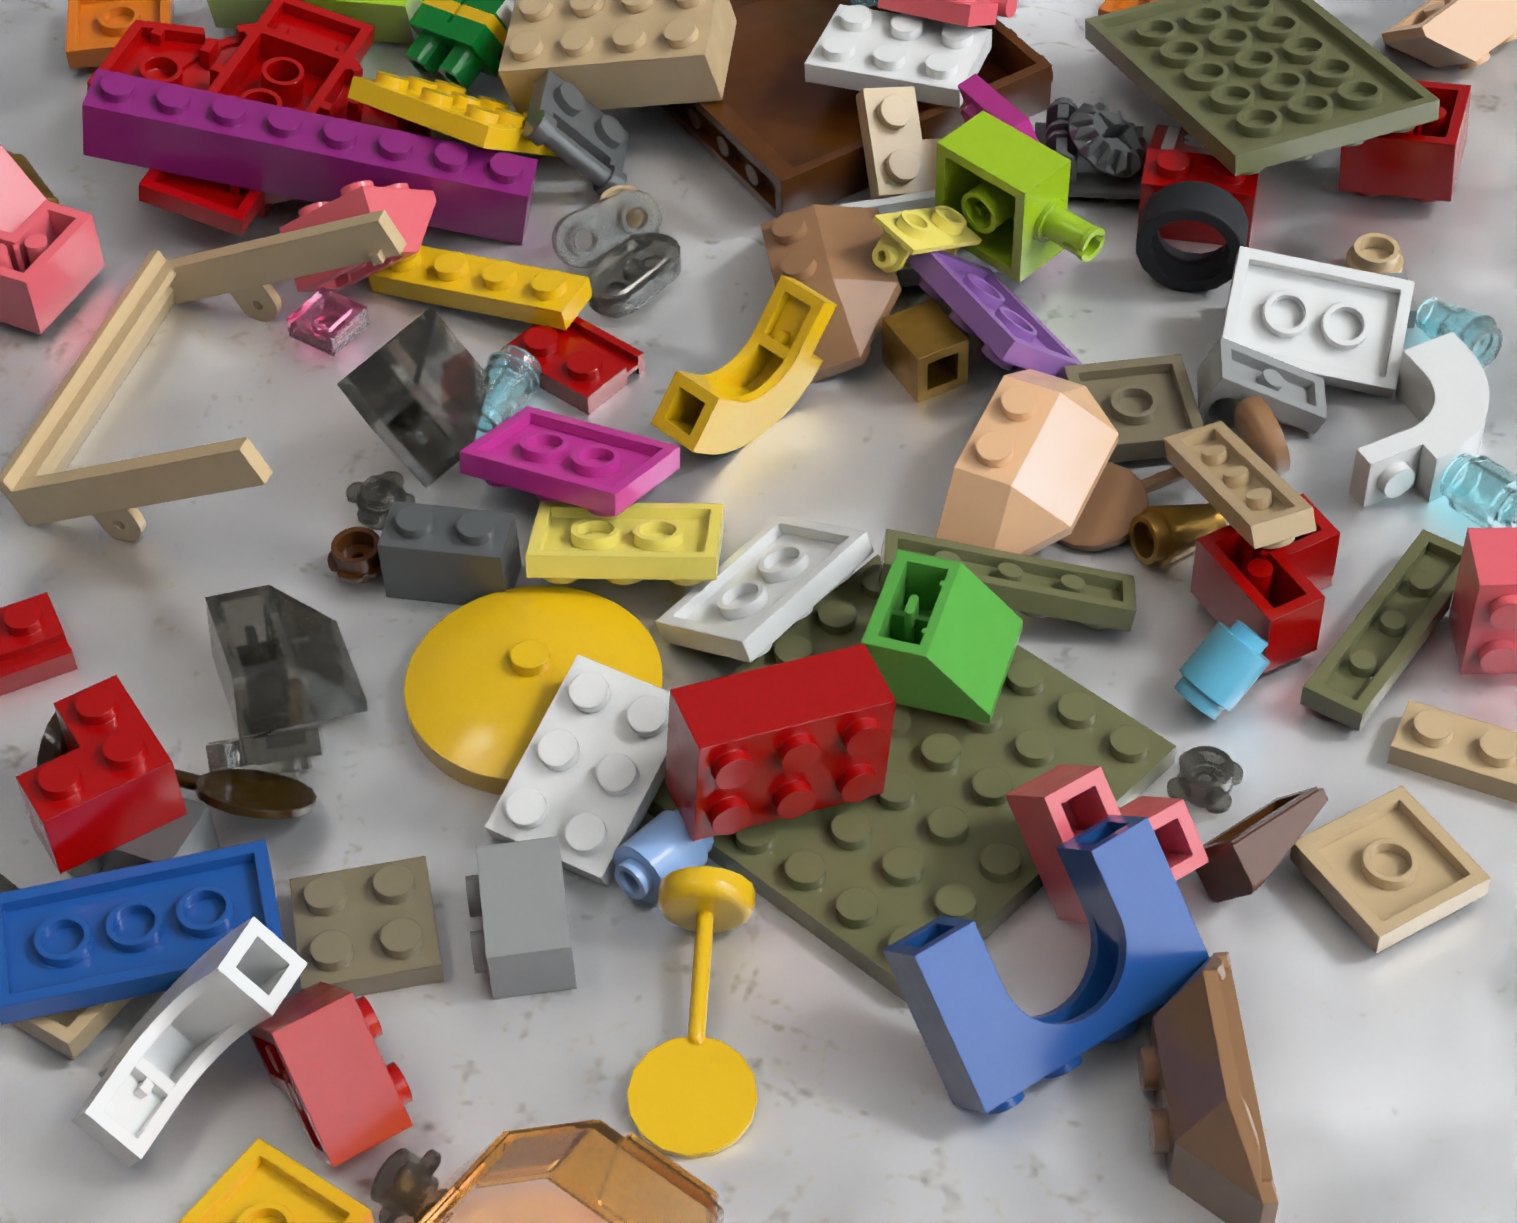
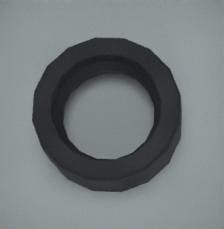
(1195, 203)

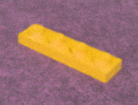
(486, 286)

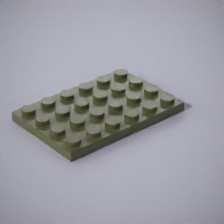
(1261, 77)

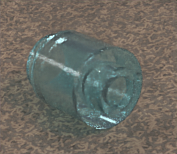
(1481, 491)

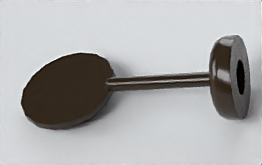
(229, 790)

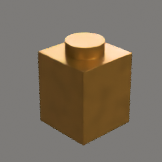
(925, 350)

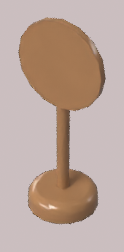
(1123, 495)

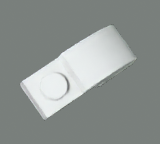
(1451, 399)
(183, 1034)

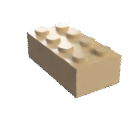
(620, 50)

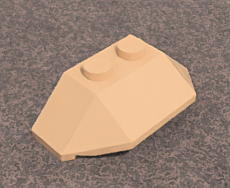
(1454, 31)
(1028, 465)

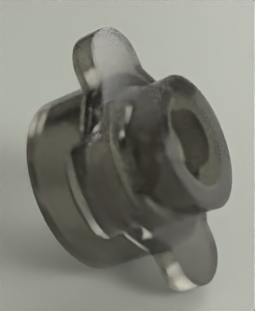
(376, 496)
(1206, 779)
(405, 1183)

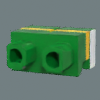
(459, 38)

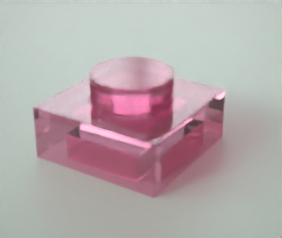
(328, 321)

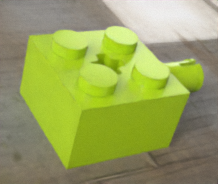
(1011, 197)

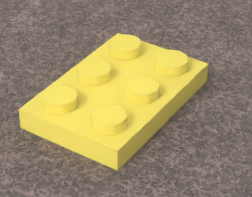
(638, 544)

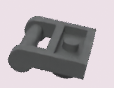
(577, 131)

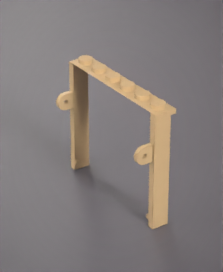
(111, 492)

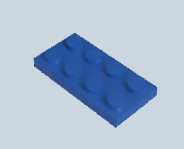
(126, 928)

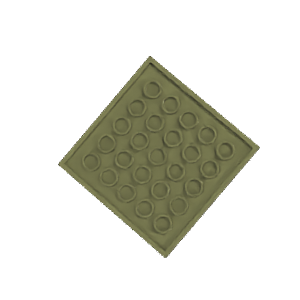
(943, 825)

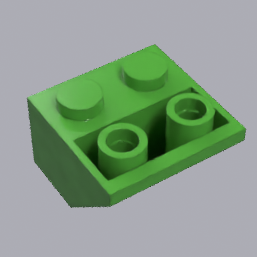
(942, 637)

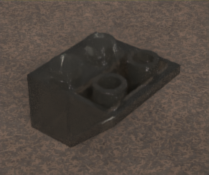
(421, 396)
(280, 661)

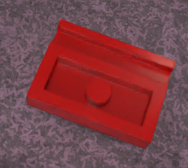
(581, 362)
(32, 644)

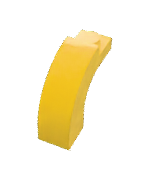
(758, 385)

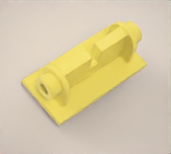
(919, 233)

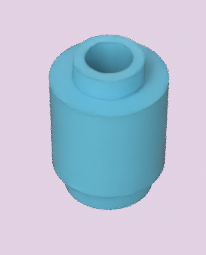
(1222, 668)

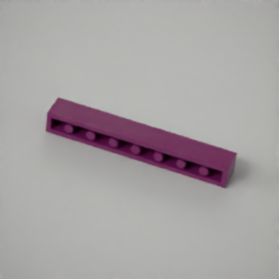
(301, 152)

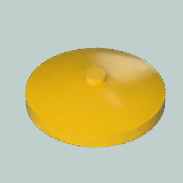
(498, 663)

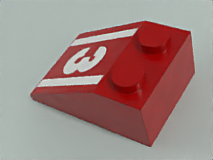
(1178, 157)

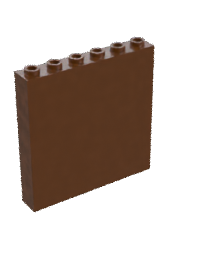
(803, 139)

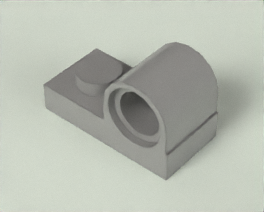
(1238, 372)

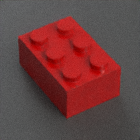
(778, 741)

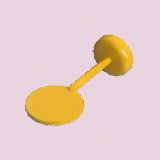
(696, 1090)

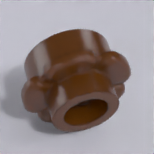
(355, 555)

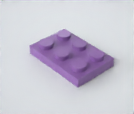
(991, 312)

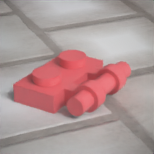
(958, 12)

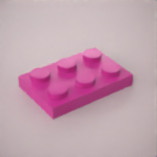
(570, 461)

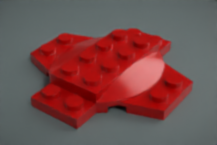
(285, 59)

